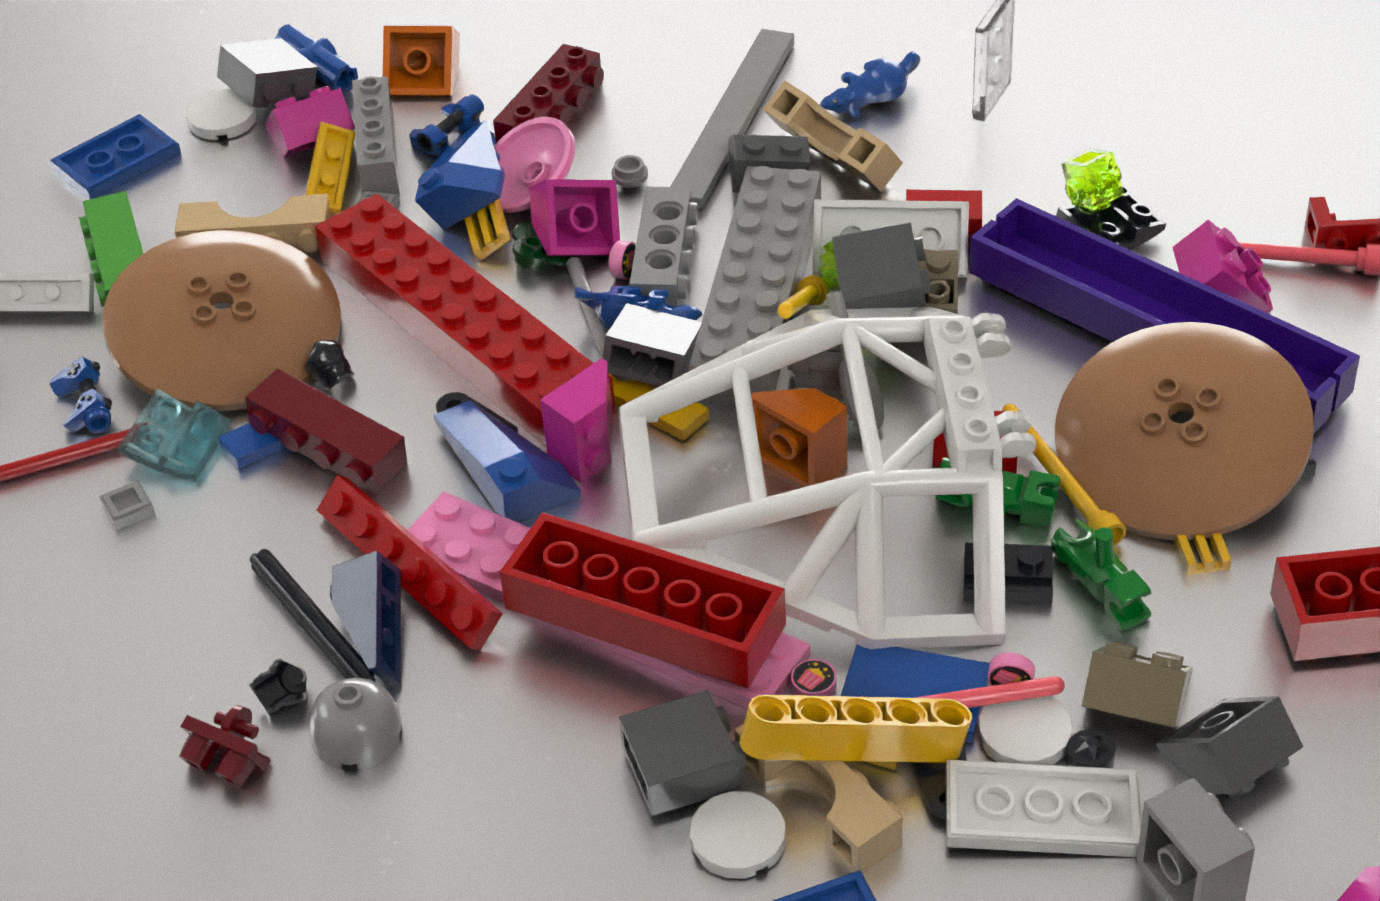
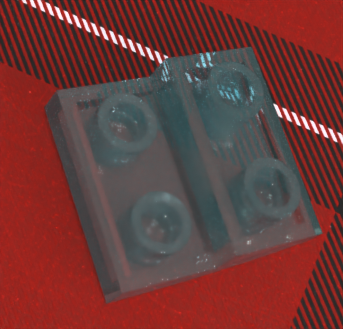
(174, 436)

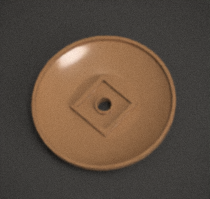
(175, 341)
(1195, 476)

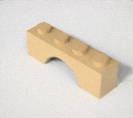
(847, 147)
(290, 223)
(860, 823)

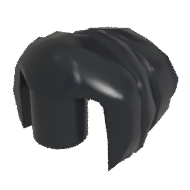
(328, 364)
(280, 686)

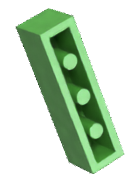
(109, 238)

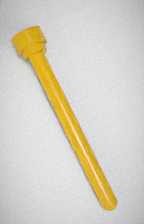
(810, 291)
(1095, 517)

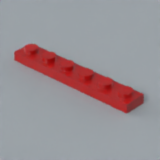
(422, 571)

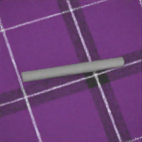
(580, 280)

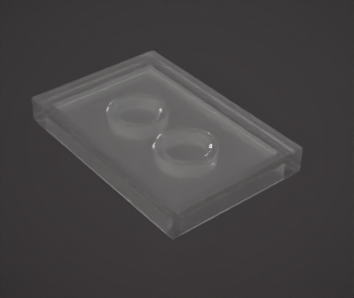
(992, 57)

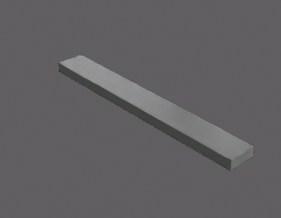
(733, 113)

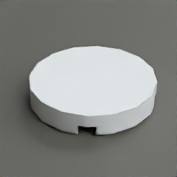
(220, 114)
(1026, 731)
(737, 834)

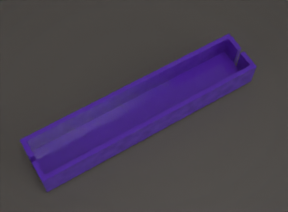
(1124, 292)

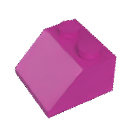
(575, 216)
(580, 422)

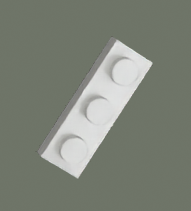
(46, 292)

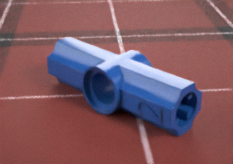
(330, 67)

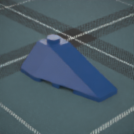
(462, 177)
(506, 467)

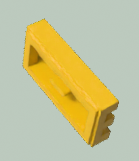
(476, 236)
(1208, 564)

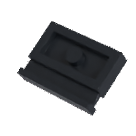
(1026, 573)

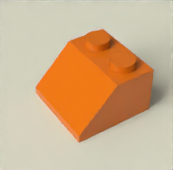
(421, 59)
(801, 434)

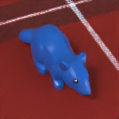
(879, 83)
(610, 304)

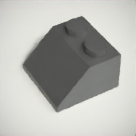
(768, 151)
(1233, 744)

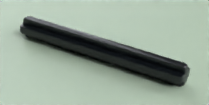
(309, 616)

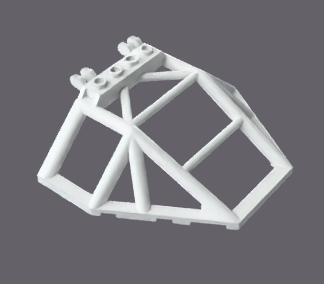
(970, 439)

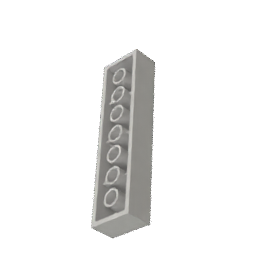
(758, 266)

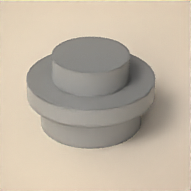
(629, 171)

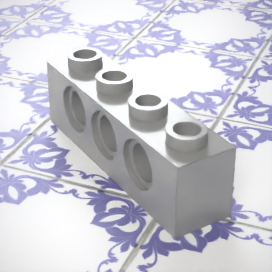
(375, 135)
(664, 242)

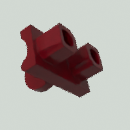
(239, 754)

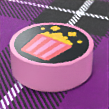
(621, 259)
(1010, 668)
(813, 678)

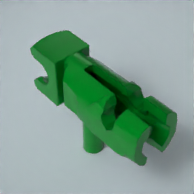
(1023, 496)
(1103, 574)

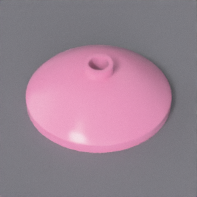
(531, 154)

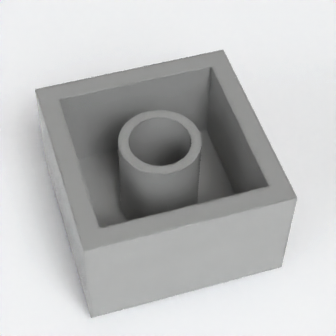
(1194, 846)

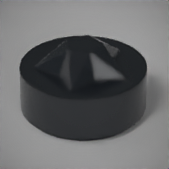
(1091, 749)

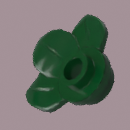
(529, 250)

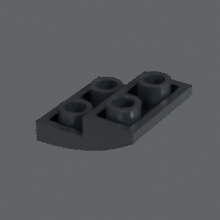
(1123, 222)

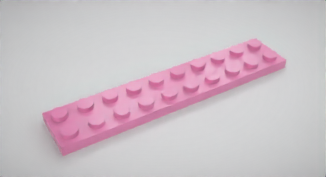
(481, 542)

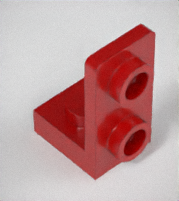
(1328, 233)

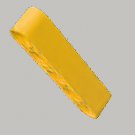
(854, 728)

